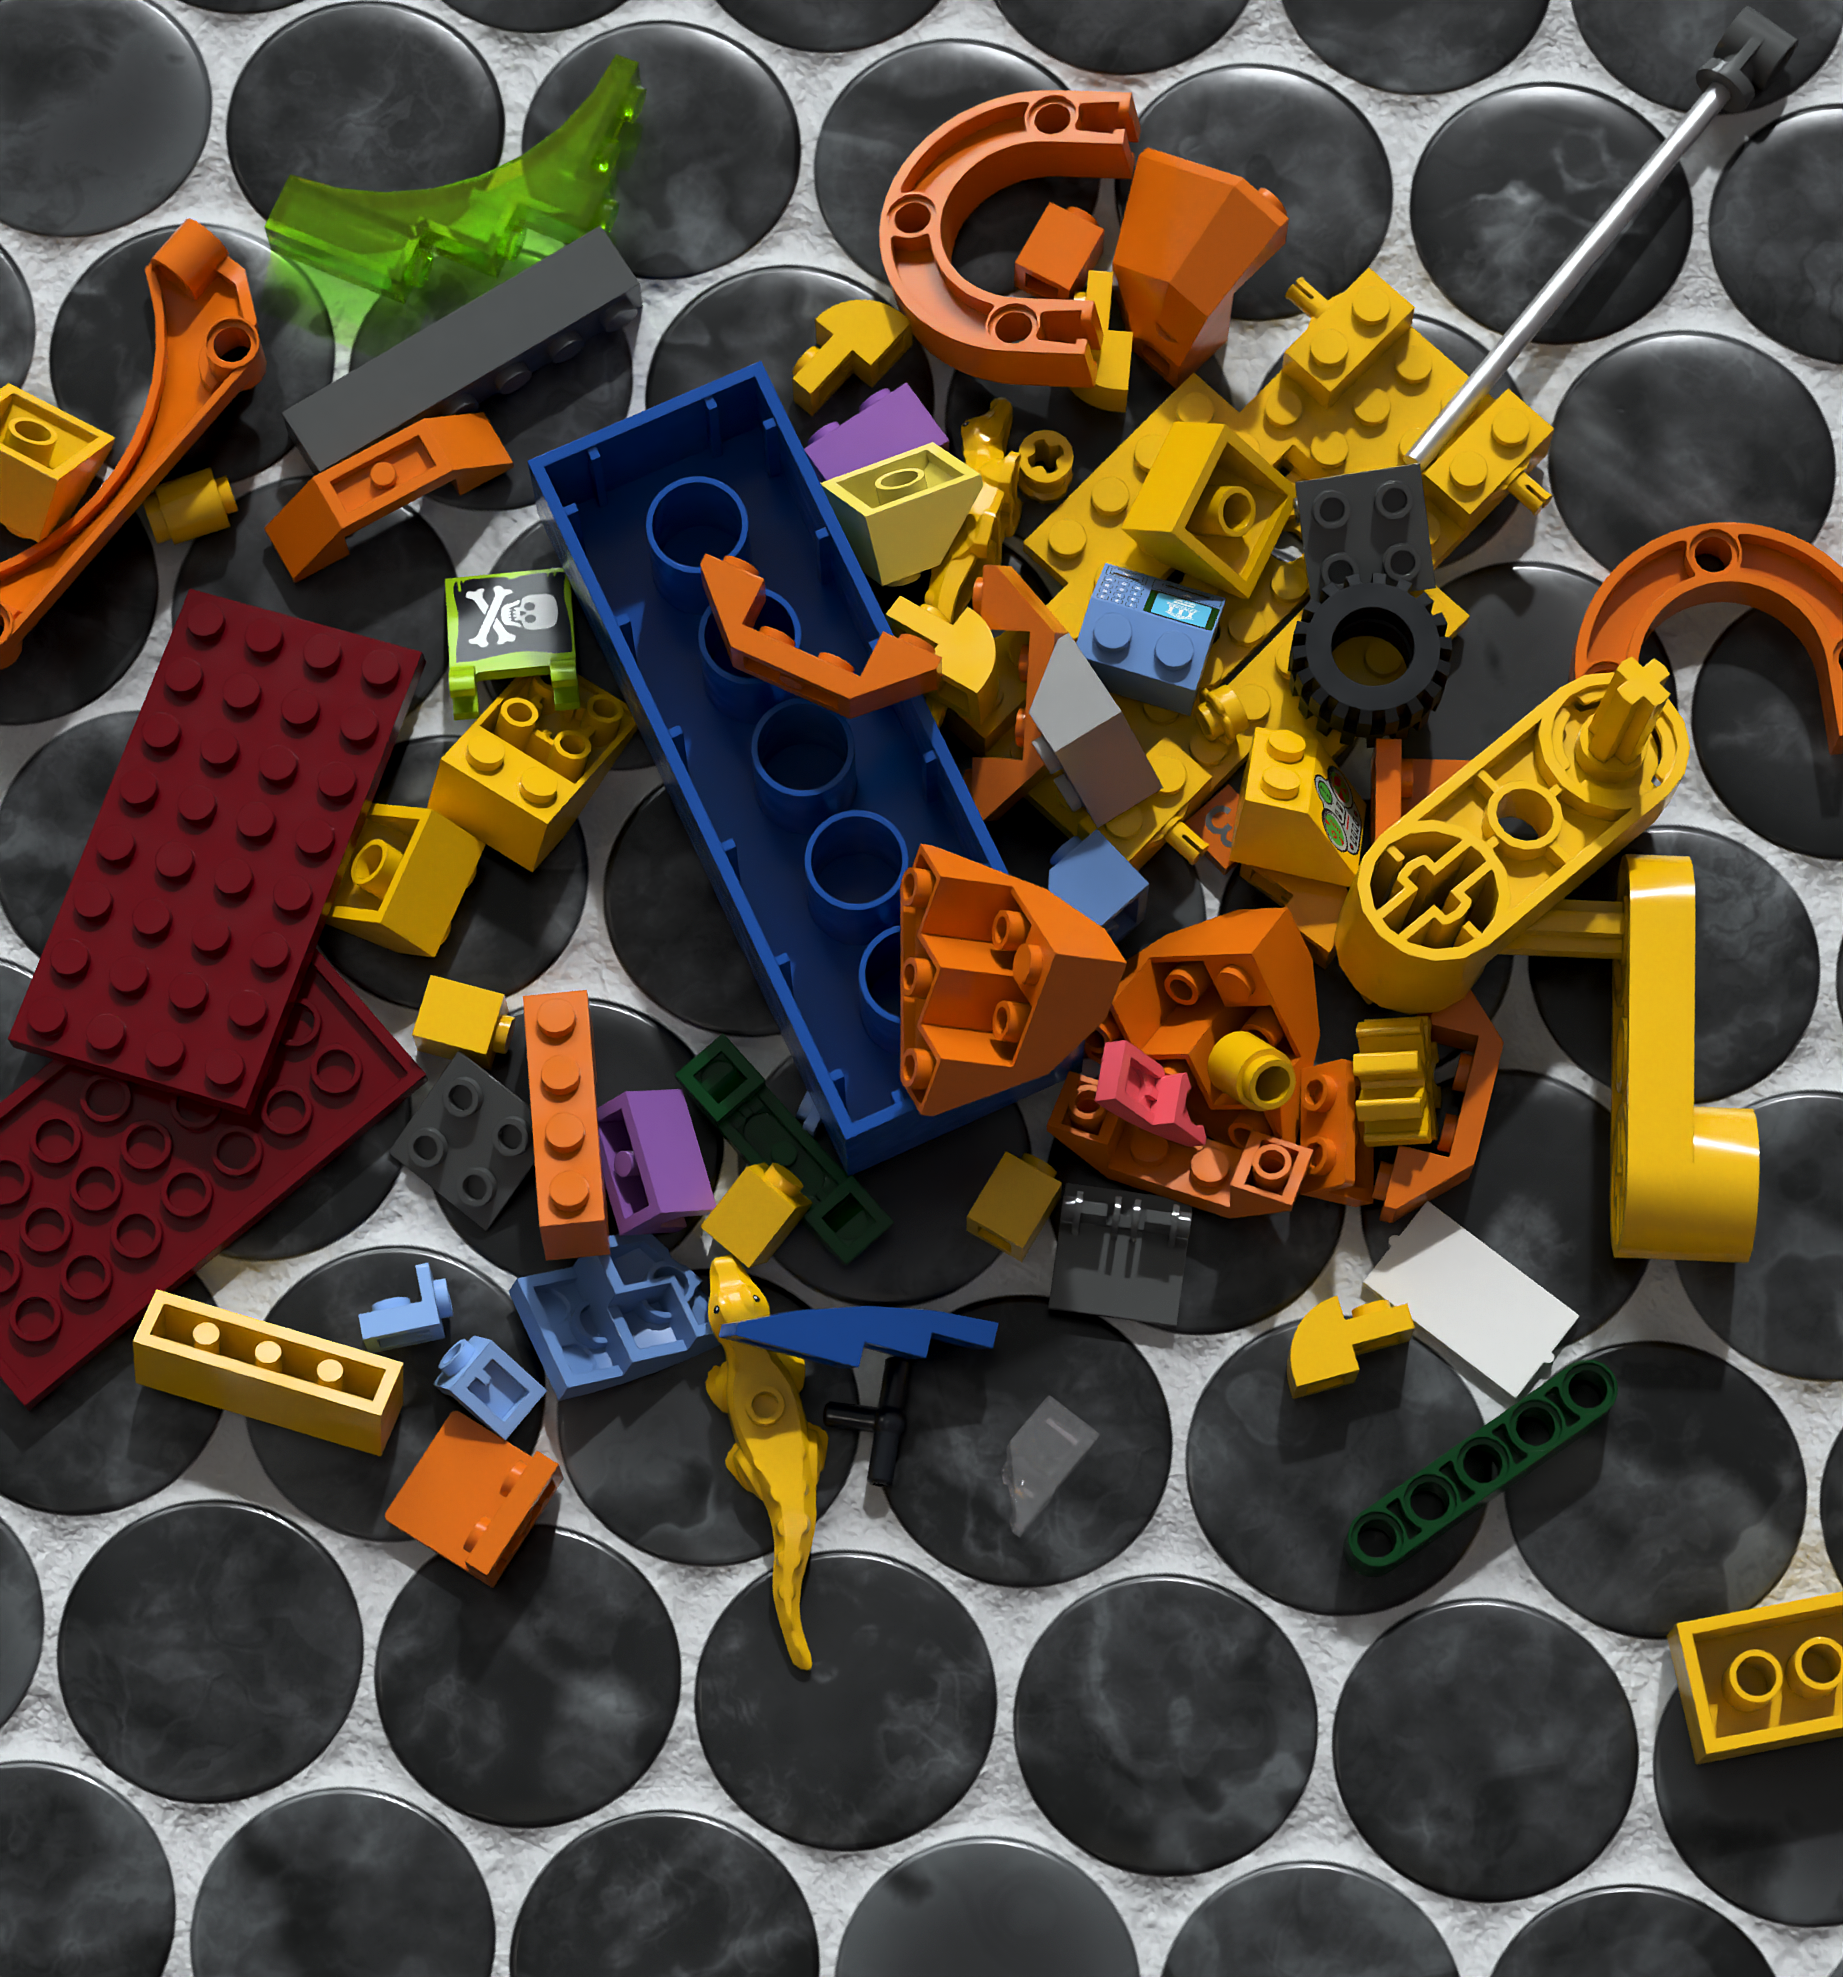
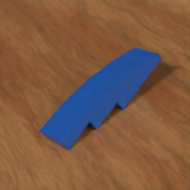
(840, 1334)

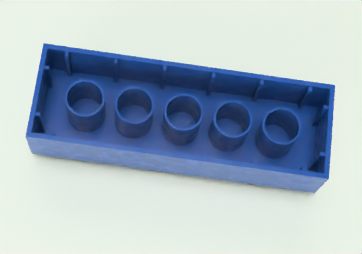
(783, 800)

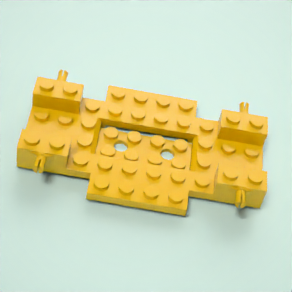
(1344, 403)

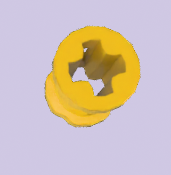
(1055, 452)

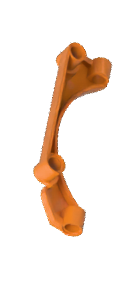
(200, 315)

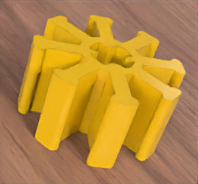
(1397, 1081)

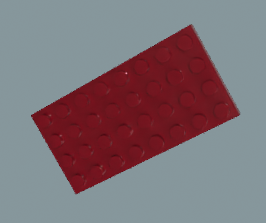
(218, 852)
(142, 1188)

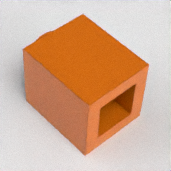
(1059, 253)

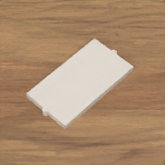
(1471, 1300)

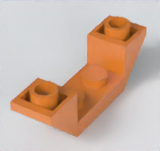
(380, 480)
(1011, 605)
(893, 673)
(1422, 1175)
(1207, 1176)

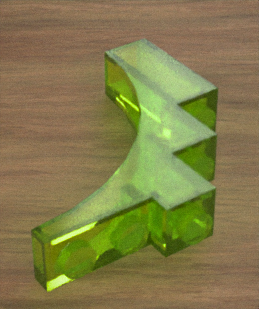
(478, 222)

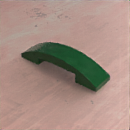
(765, 1131)

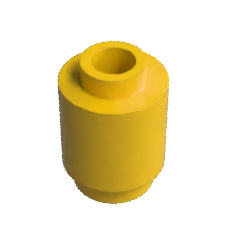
(190, 507)
(1251, 1071)

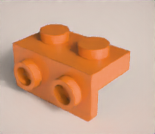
(1329, 1125)

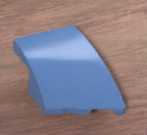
(614, 1316)

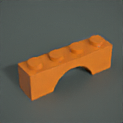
(566, 1125)

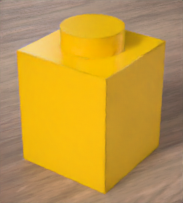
(463, 1020)
(1015, 1204)
(758, 1213)

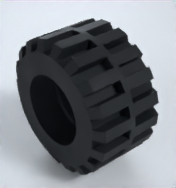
(1381, 613)

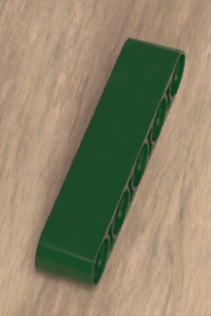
(1495, 1440)

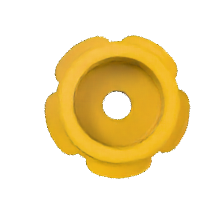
(1220, 714)

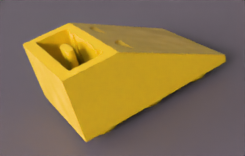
(529, 768)

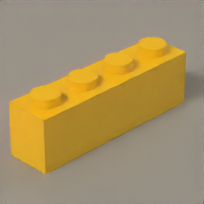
(268, 1372)

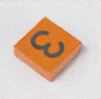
(1215, 826)

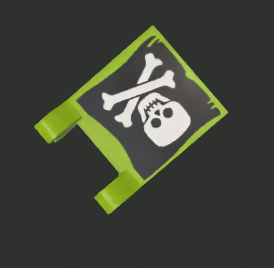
(510, 630)

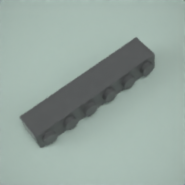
(471, 352)

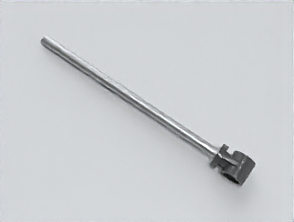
(1747, 53)

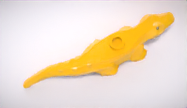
(989, 521)
(775, 1446)

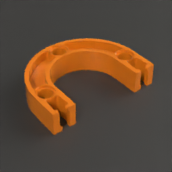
(948, 179)
(1760, 571)

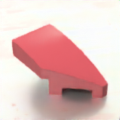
(1143, 1095)

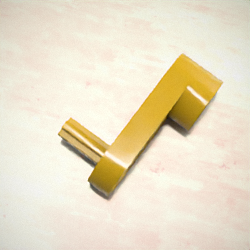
(1567, 769)
(1677, 1171)

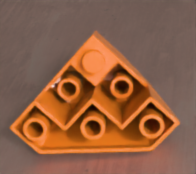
(1184, 253)
(992, 980)
(1214, 980)

